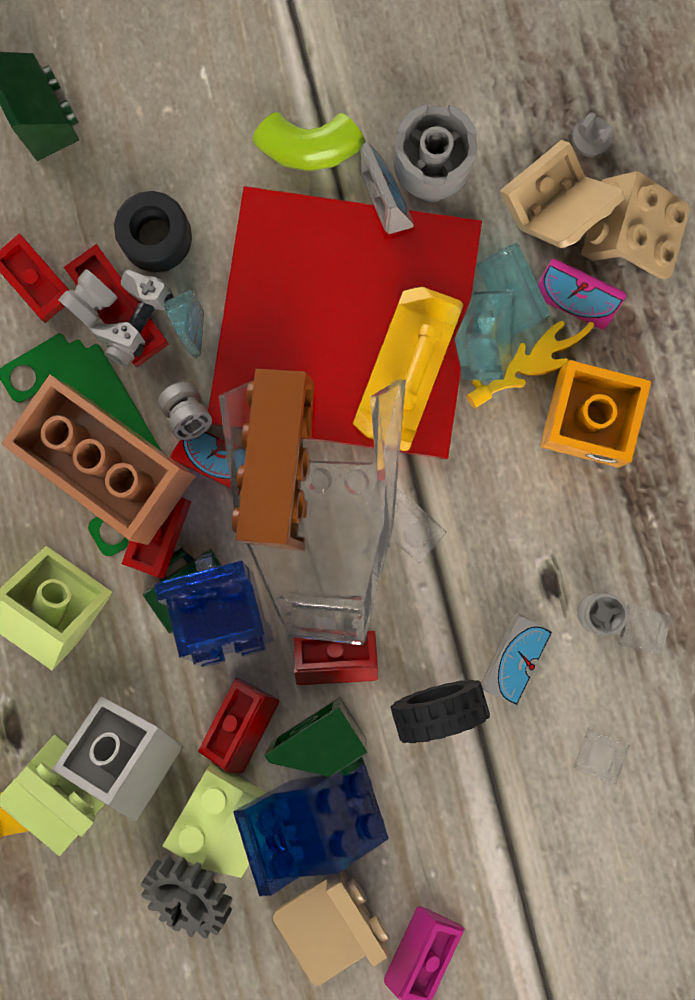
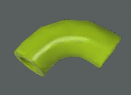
(308, 148)

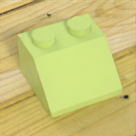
(49, 607)
(207, 825)

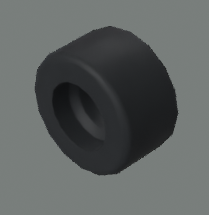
(140, 210)

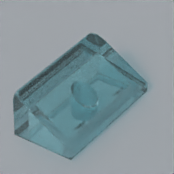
(510, 271)

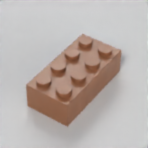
(98, 460)

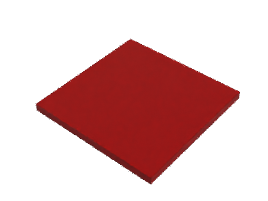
(318, 294)

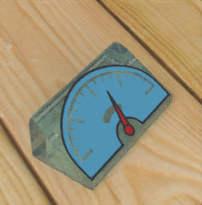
(187, 319)

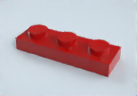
(124, 306)

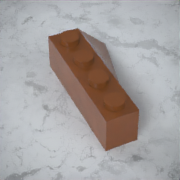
(275, 460)

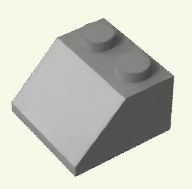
(118, 758)

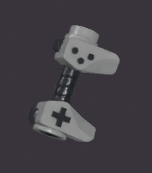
(125, 338)

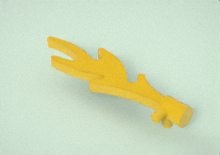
(537, 363)

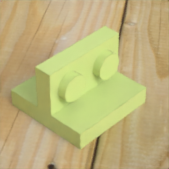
(48, 802)

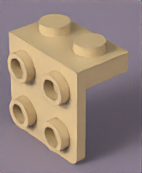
(557, 199)
(642, 227)
(331, 928)

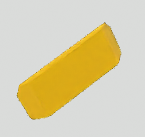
(413, 354)

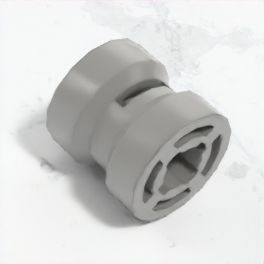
(88, 298)
(186, 413)
(610, 612)

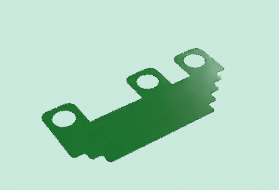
(93, 377)

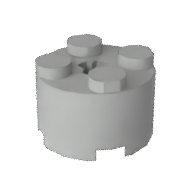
(422, 136)

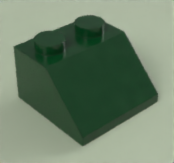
(33, 106)
(321, 743)

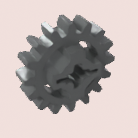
(186, 896)

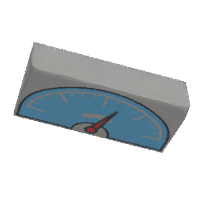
(384, 191)
(516, 659)

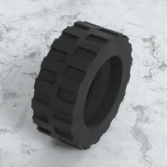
(440, 711)

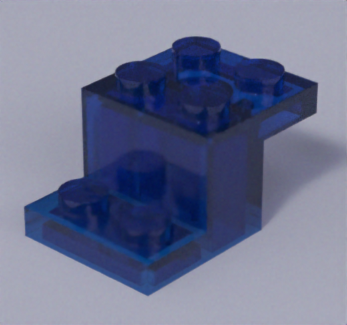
(215, 613)
(310, 828)

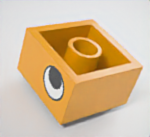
(595, 414)

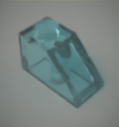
(486, 336)

